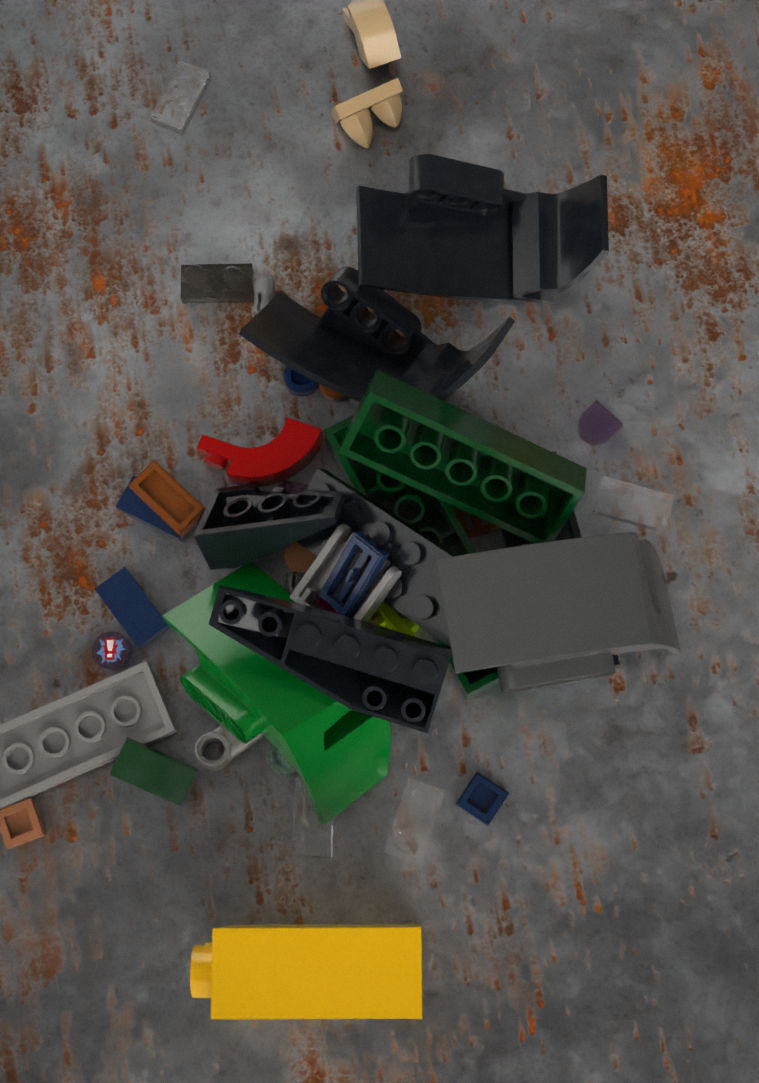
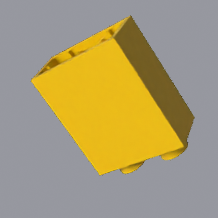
(310, 971)

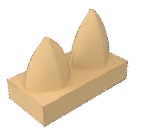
(355, 113)

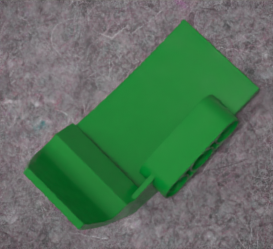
(327, 743)

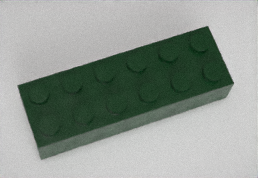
(463, 460)

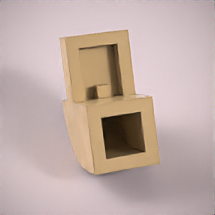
(372, 31)

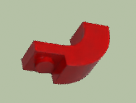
(268, 463)

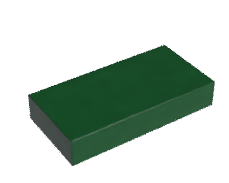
(153, 771)

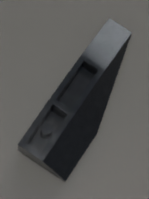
(339, 655)

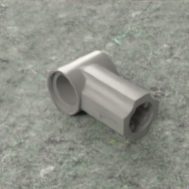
(232, 746)

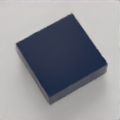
(482, 798)

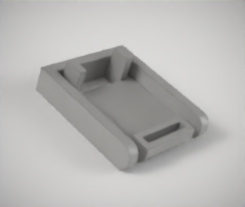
(314, 579)

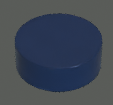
(299, 384)

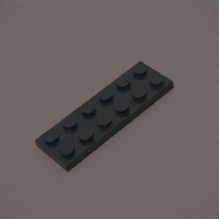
(419, 588)

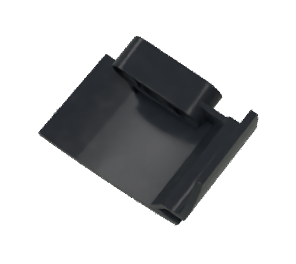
(473, 238)
(353, 343)

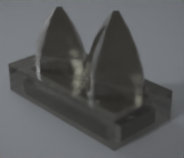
(217, 283)

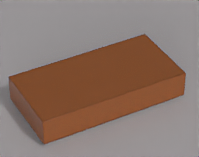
(167, 498)

